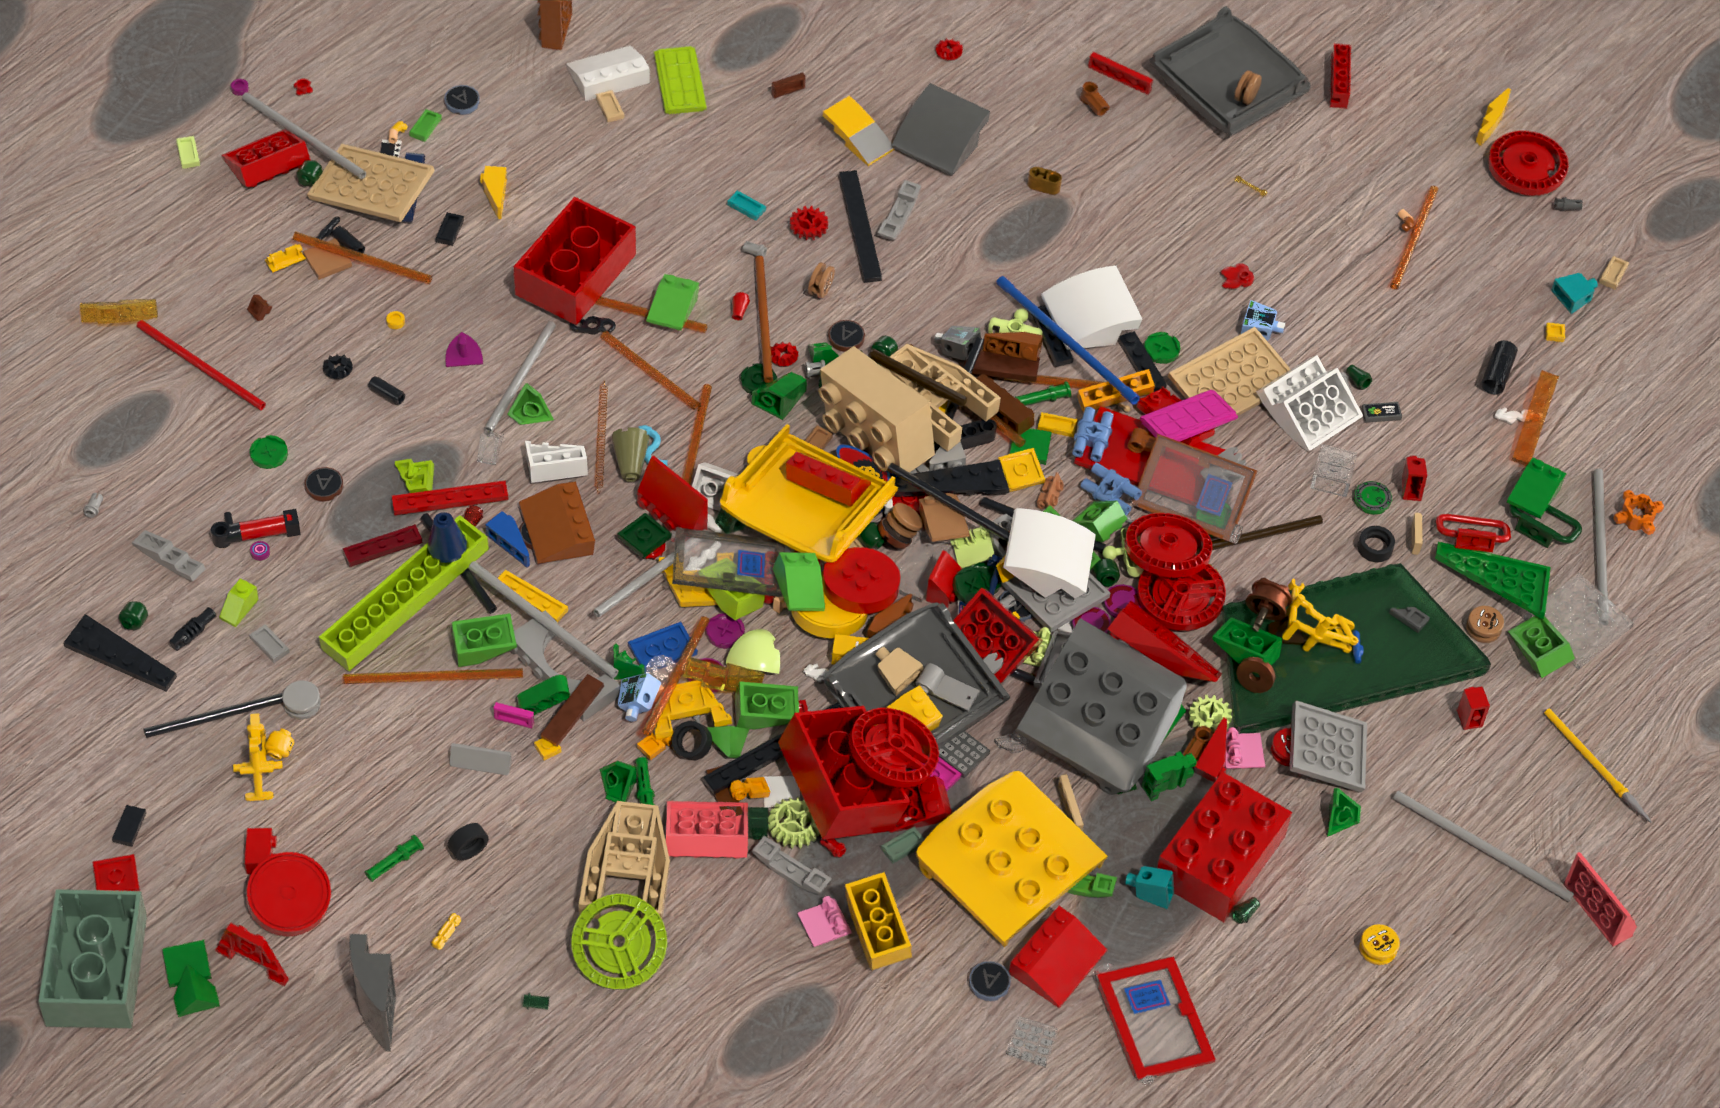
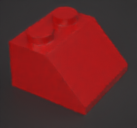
(941, 580)

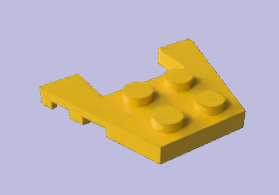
(688, 595)
(687, 701)

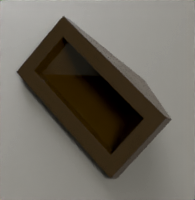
(1278, 627)

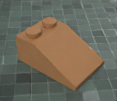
(942, 521)

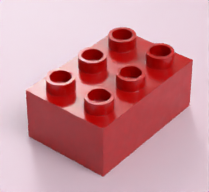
(575, 260)
(831, 782)
(1224, 845)

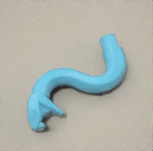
(656, 442)

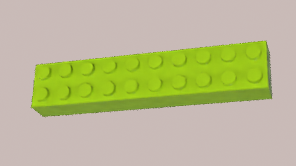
(397, 600)

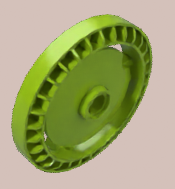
(616, 925)

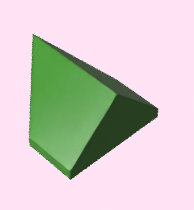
(530, 407)
(729, 739)

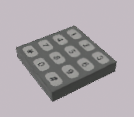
(963, 753)

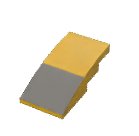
(858, 130)

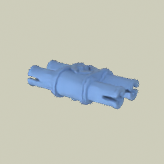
(1092, 434)
(1111, 480)

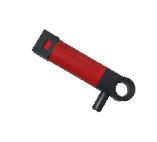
(228, 532)

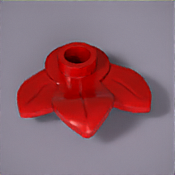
(1237, 276)

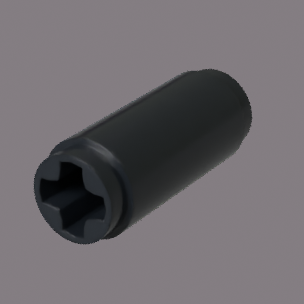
(347, 239)
(386, 390)

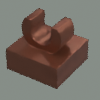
(258, 307)

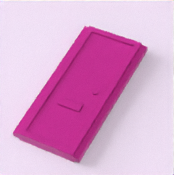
(1189, 416)

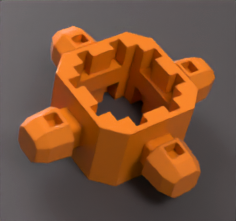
(1636, 522)

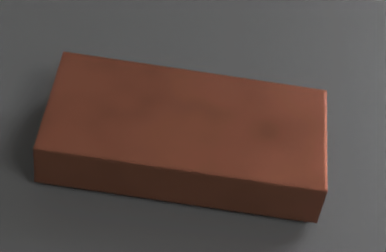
(788, 85)

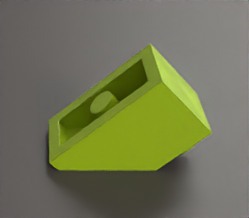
(239, 602)

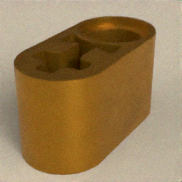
(1044, 180)

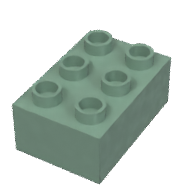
(93, 959)

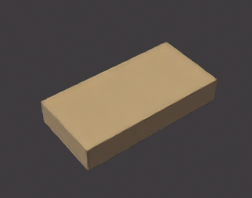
(609, 106)
(1614, 272)
(1416, 533)

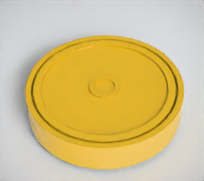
(830, 621)

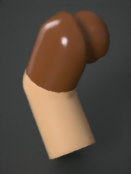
(1408, 220)

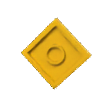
(1022, 469)

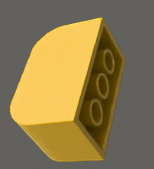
(877, 921)

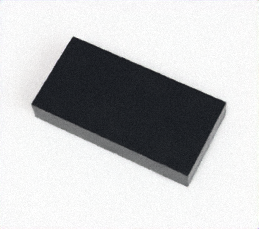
(449, 229)
(129, 825)

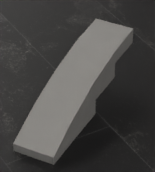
(168, 556)

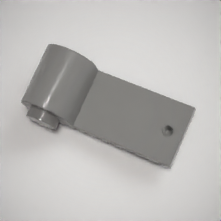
(946, 688)

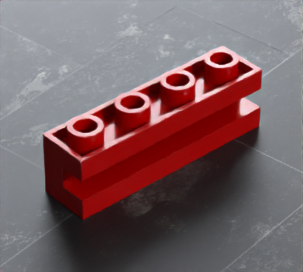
(1340, 76)

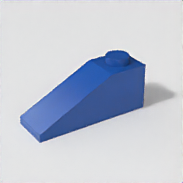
(505, 533)

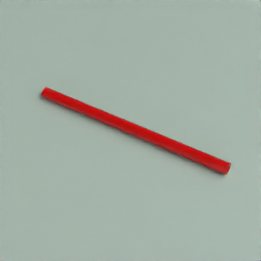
(201, 365)

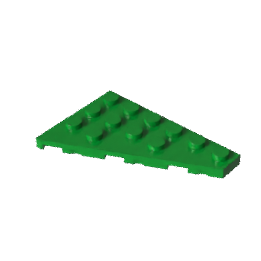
(1511, 578)

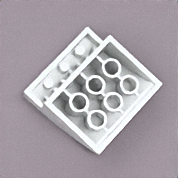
(1093, 307)
(1310, 403)
(1049, 552)

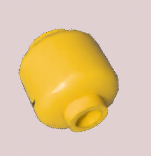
(279, 744)

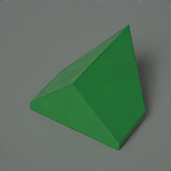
(822, 351)
(625, 665)
(618, 780)
(1342, 812)
(194, 993)

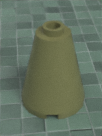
(630, 451)

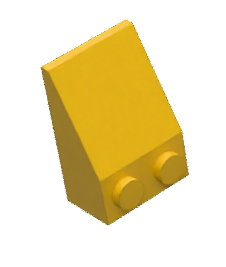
(920, 706)

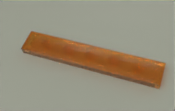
(1535, 418)

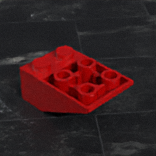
(927, 805)

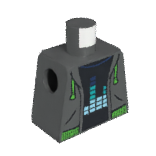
(958, 341)

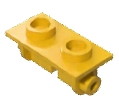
(284, 259)

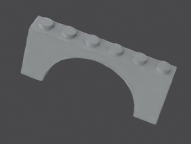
(531, 643)

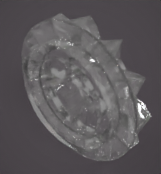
(660, 661)

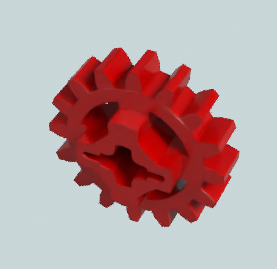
(809, 222)

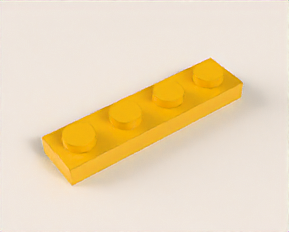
(534, 596)

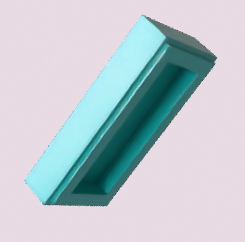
(746, 205)

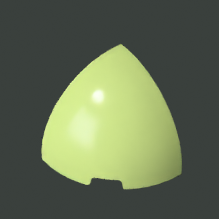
(755, 652)

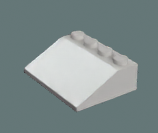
(609, 71)

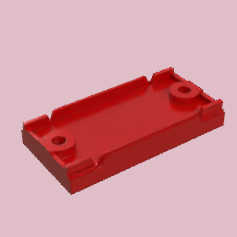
(1161, 399)

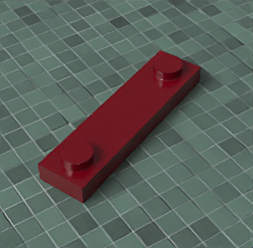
(382, 545)

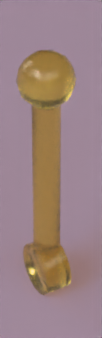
(1239, 179)

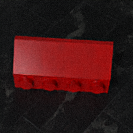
(825, 478)

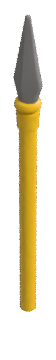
(1616, 785)

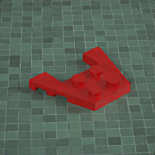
(254, 947)

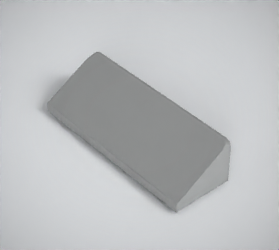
(480, 759)

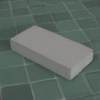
(269, 643)

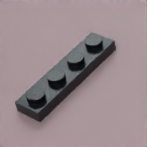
(1055, 346)
(1140, 358)

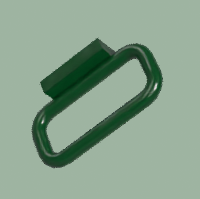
(1541, 533)

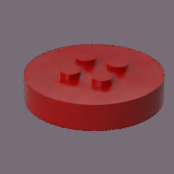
(861, 581)
(288, 894)

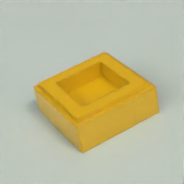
(1555, 332)

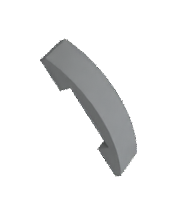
(901, 210)
(789, 868)

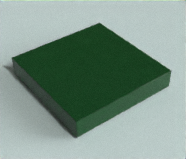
(644, 535)

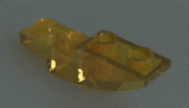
(119, 311)
(720, 677)

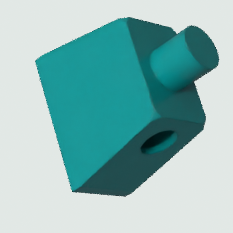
(1574, 291)
(1153, 885)

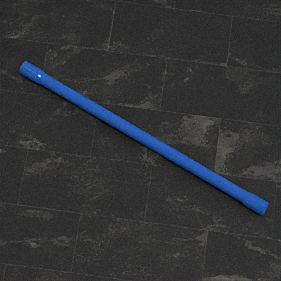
(1125, 391)

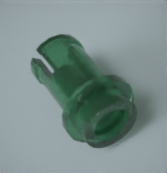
(534, 1001)

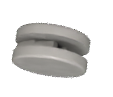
(301, 699)

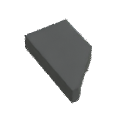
(1411, 617)

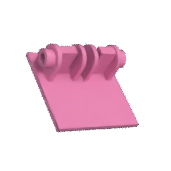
(1244, 750)
(824, 922)

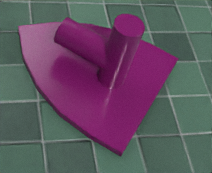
(463, 352)

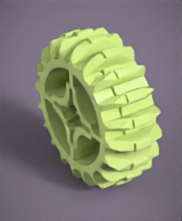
(792, 829)

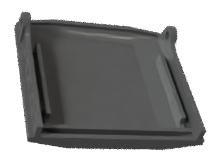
(1210, 63)
(929, 638)
(1103, 708)

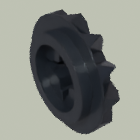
(339, 372)

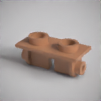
(1053, 487)

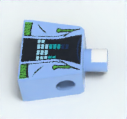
(1263, 319)
(637, 694)

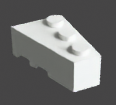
(555, 462)

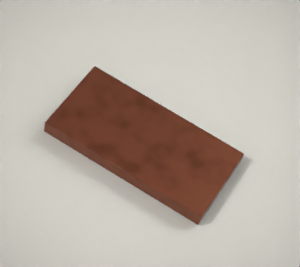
(1006, 366)

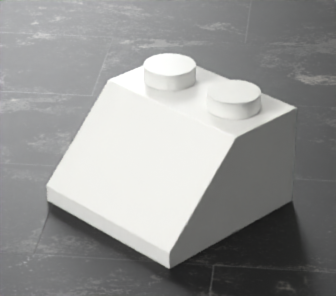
(710, 483)

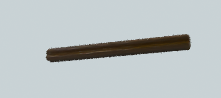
(917, 377)

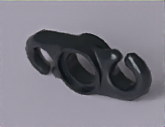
(601, 322)

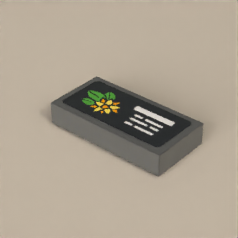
(1381, 412)

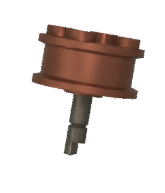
(1268, 601)

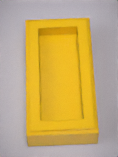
(1057, 424)

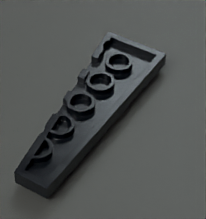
(967, 479)
(110, 649)

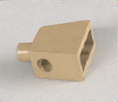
(898, 668)

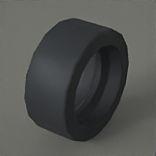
(1372, 554)
(679, 734)
(468, 841)

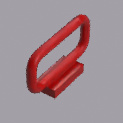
(1473, 539)

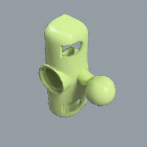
(1014, 325)
(1111, 553)

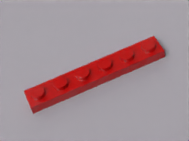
(450, 497)

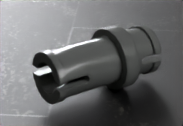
(1568, 204)

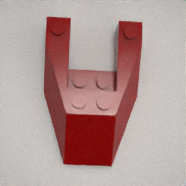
(1160, 644)

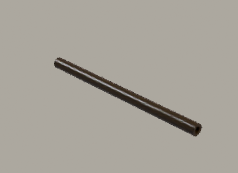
(1269, 531)

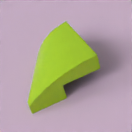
(416, 475)

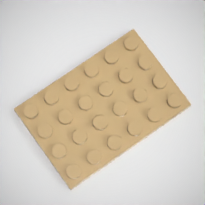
(385, 191)
(1232, 371)

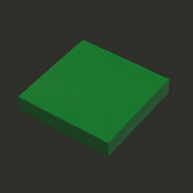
(1035, 439)
(179, 956)

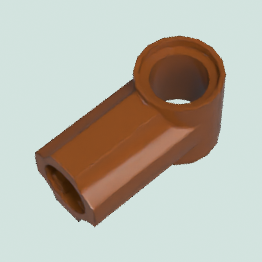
(1092, 97)
(1141, 441)
(1198, 745)

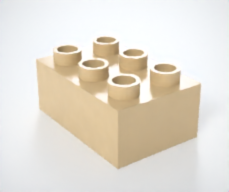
(876, 411)

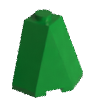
(780, 394)

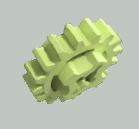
(1201, 711)

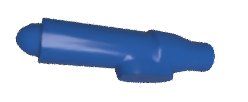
(1358, 648)

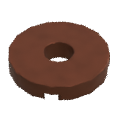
(1252, 683)

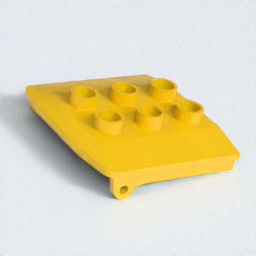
(794, 513)
(1008, 855)

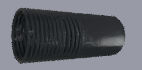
(1499, 367)

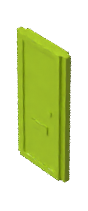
(680, 80)

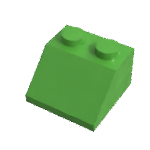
(1102, 518)

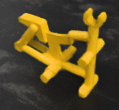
(1321, 632)
(257, 760)

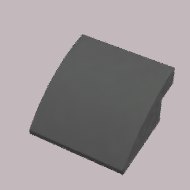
(941, 129)
(374, 989)

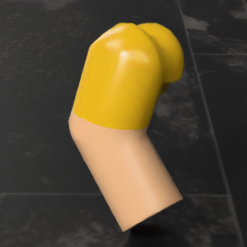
(393, 131)

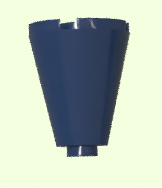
(446, 539)

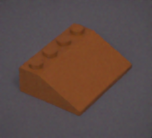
(554, 22)
(557, 524)

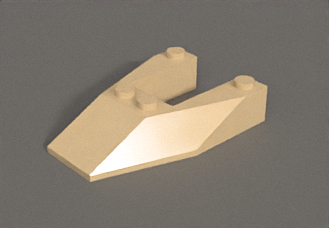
(979, 397)
(628, 847)

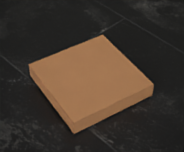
(325, 262)

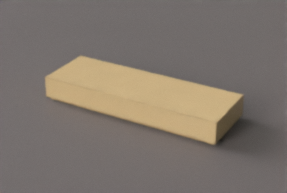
(1069, 801)

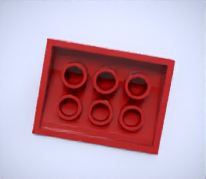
(267, 157)
(671, 498)
(996, 630)
(1057, 957)

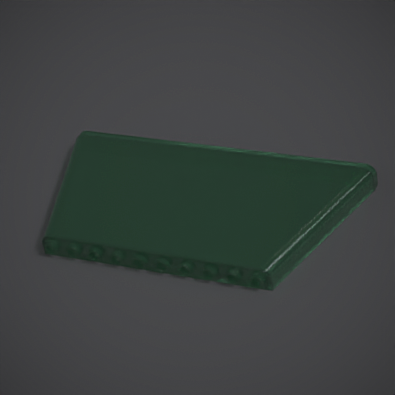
(1393, 659)

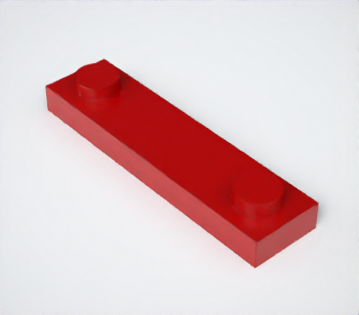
(1120, 73)

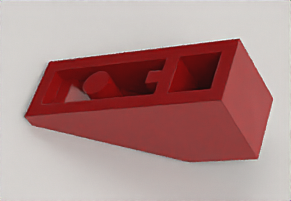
(1213, 758)

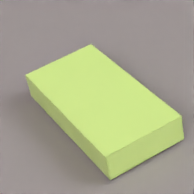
(188, 152)

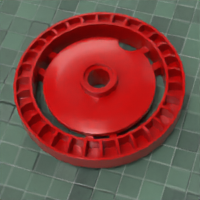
(1527, 162)
(1168, 545)
(1183, 598)
(894, 747)

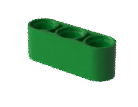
(544, 694)

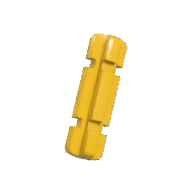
(446, 931)

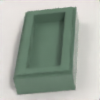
(902, 845)

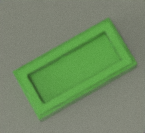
(425, 125)

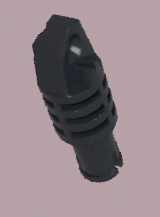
(192, 629)

